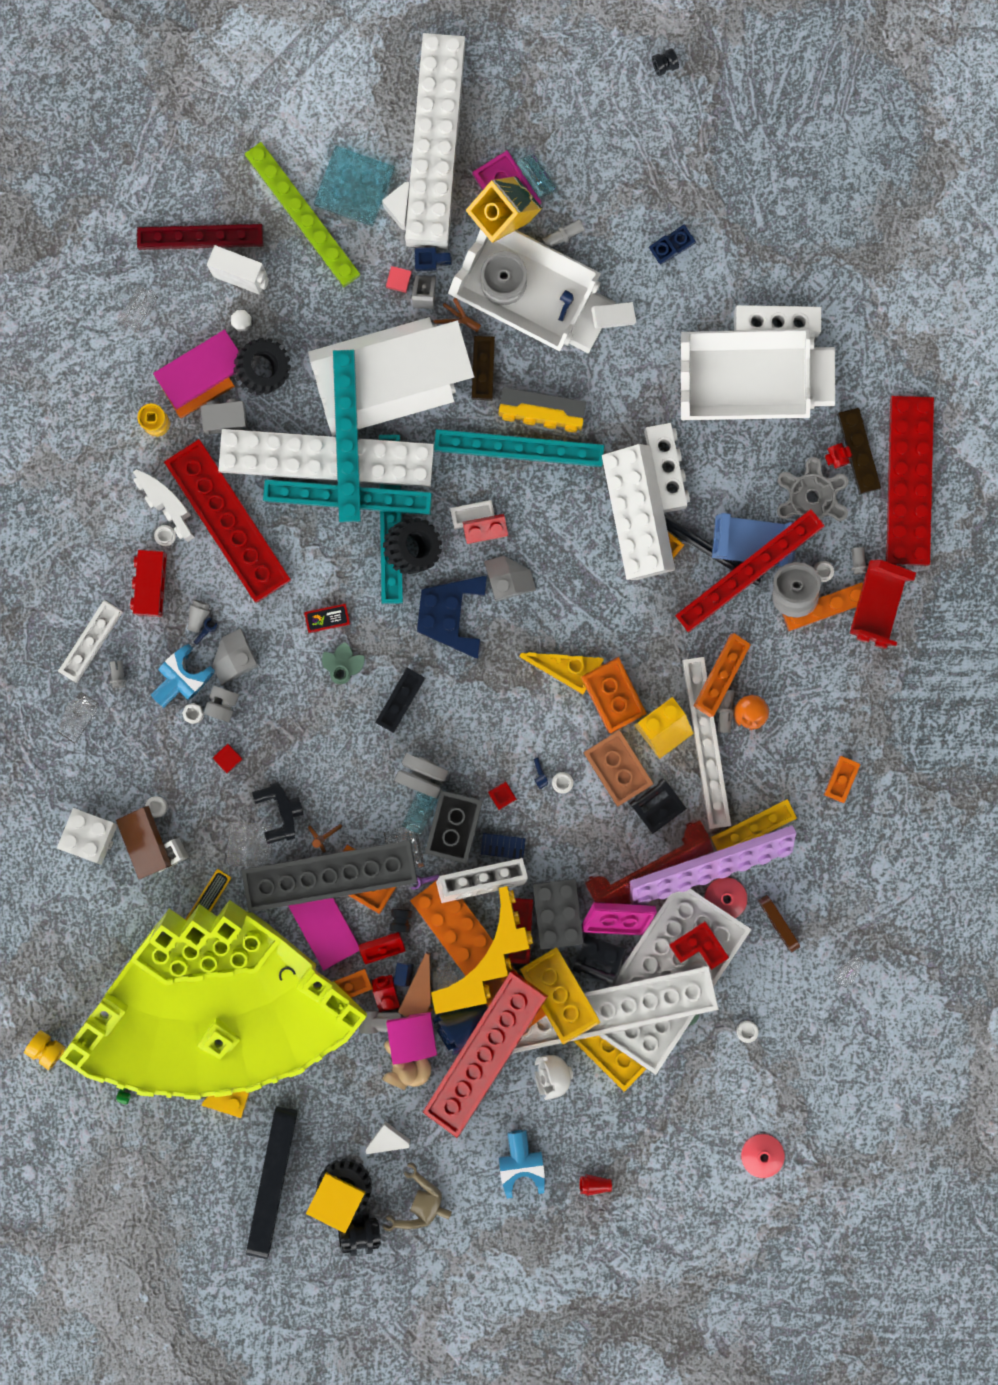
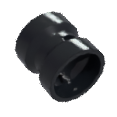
(665, 62)
(400, 921)

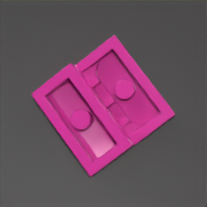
(411, 1038)

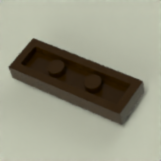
(483, 368)

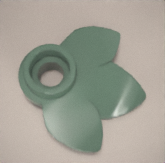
(342, 660)

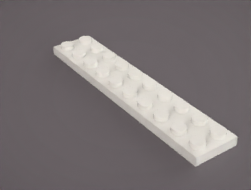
(317, 457)
(636, 1006)

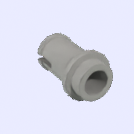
(859, 564)
(117, 676)

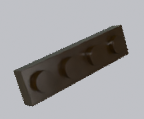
(862, 459)

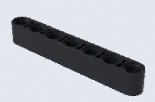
(271, 1182)

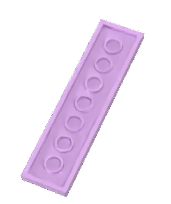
(712, 866)

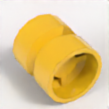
(153, 420)
(44, 1049)

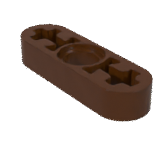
(779, 923)

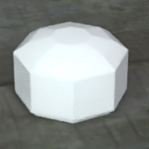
(241, 320)
(193, 713)

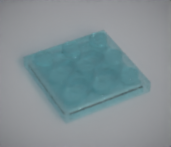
(354, 186)

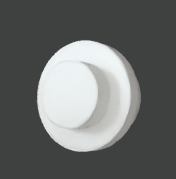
(165, 535)
(824, 570)
(562, 782)

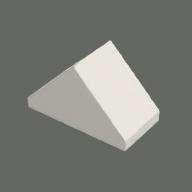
(397, 204)
(175, 852)
(387, 1139)

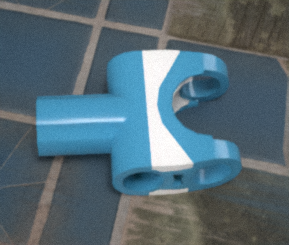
(179, 679)
(521, 1163)

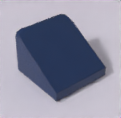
(403, 974)

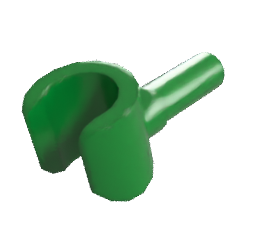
(123, 1097)

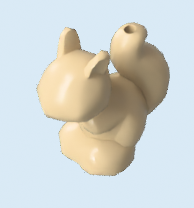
(408, 1074)

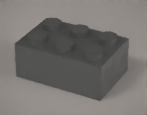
(453, 827)
(557, 913)

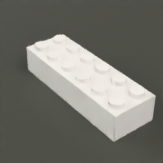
(638, 512)

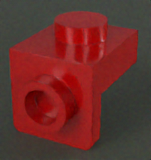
(385, 993)

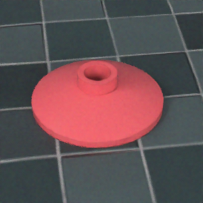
(731, 887)
(759, 1145)

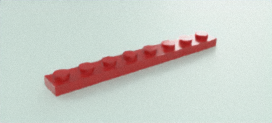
(750, 570)

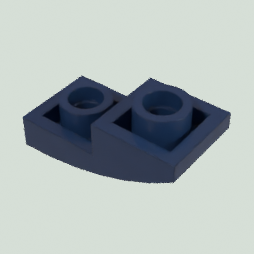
(672, 245)

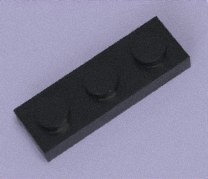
(400, 700)

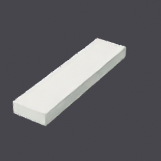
(90, 641)

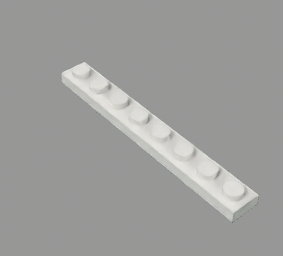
(706, 747)

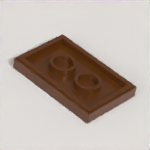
(143, 842)

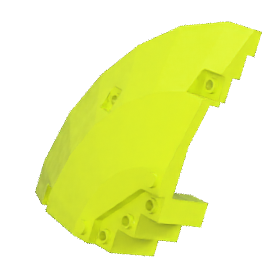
(208, 984)

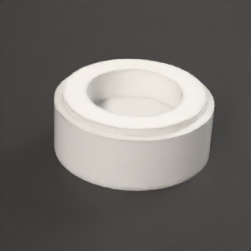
(157, 805)
(747, 1031)

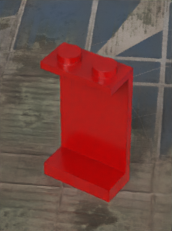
(879, 602)

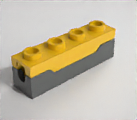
(542, 409)

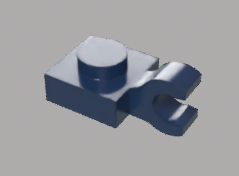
(427, 259)

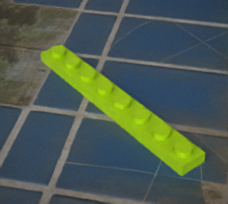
(302, 214)

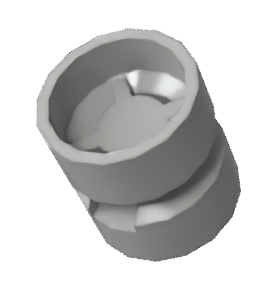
(222, 711)

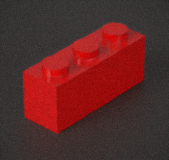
(149, 583)

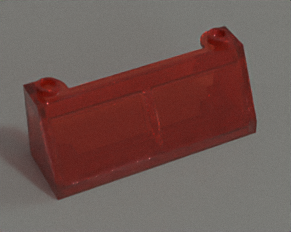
(696, 844)

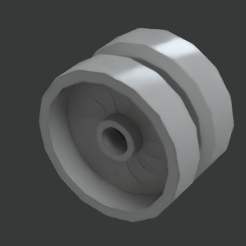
(502, 290)
(796, 589)
(421, 775)

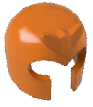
(751, 712)

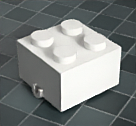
(87, 836)

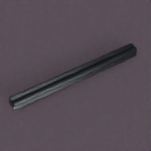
(699, 543)

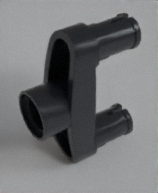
(288, 810)

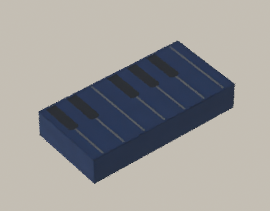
(502, 846)

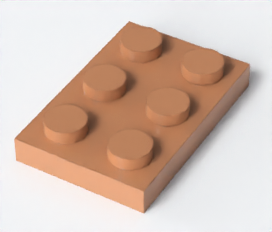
(618, 768)

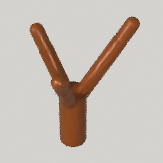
(461, 315)
(319, 840)

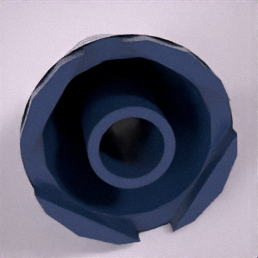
(458, 1026)

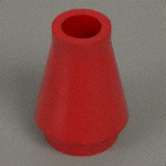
(594, 1185)

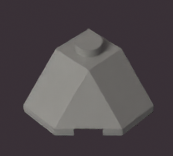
(508, 578)
(234, 657)

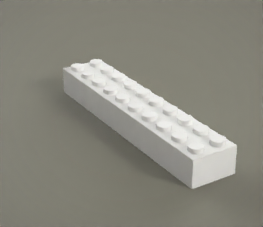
(435, 141)

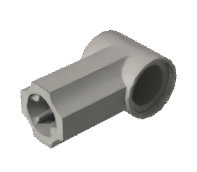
(377, 1021)

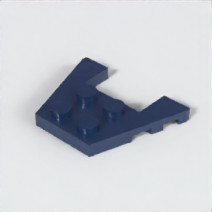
(442, 610)

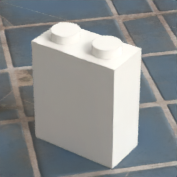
(237, 270)

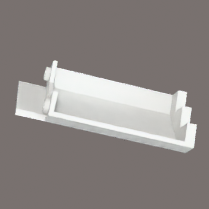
(540, 306)
(397, 371)
(754, 374)

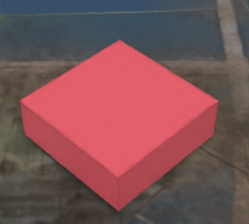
(398, 279)

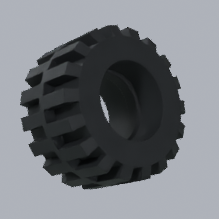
(275, 356)
(427, 543)
(354, 1172)

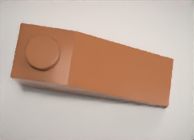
(419, 994)

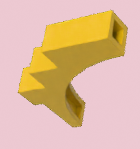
(508, 939)

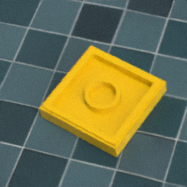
(335, 1202)

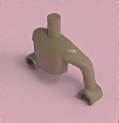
(425, 1205)

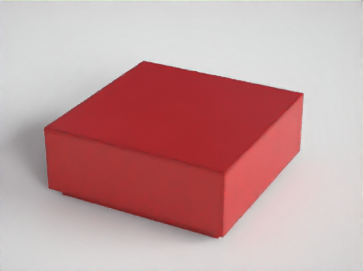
(227, 758)
(502, 795)

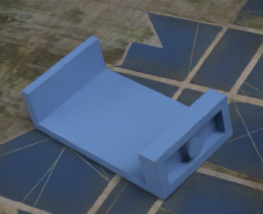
(740, 538)

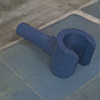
(567, 298)
(205, 631)
(541, 781)

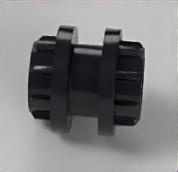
(360, 1236)

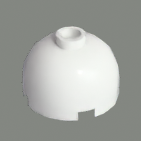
(553, 1076)

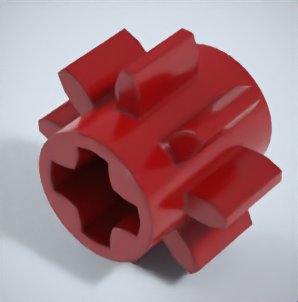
(838, 455)

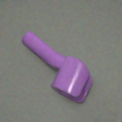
(424, 880)

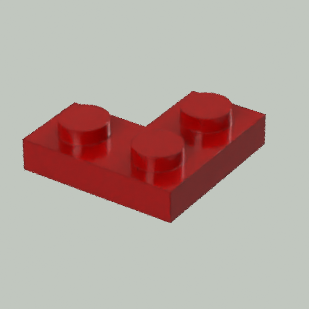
(700, 940)

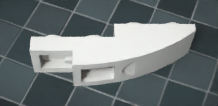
(161, 497)

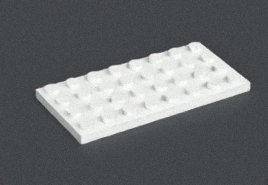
(654, 958)

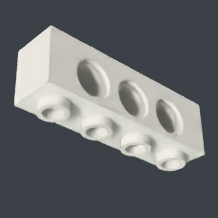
(786, 314)
(665, 434)
(481, 880)

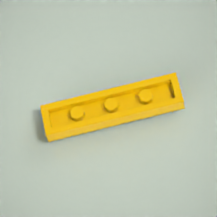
(755, 826)

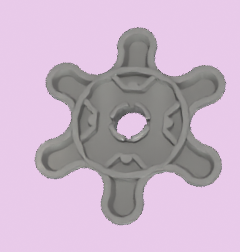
(813, 481)

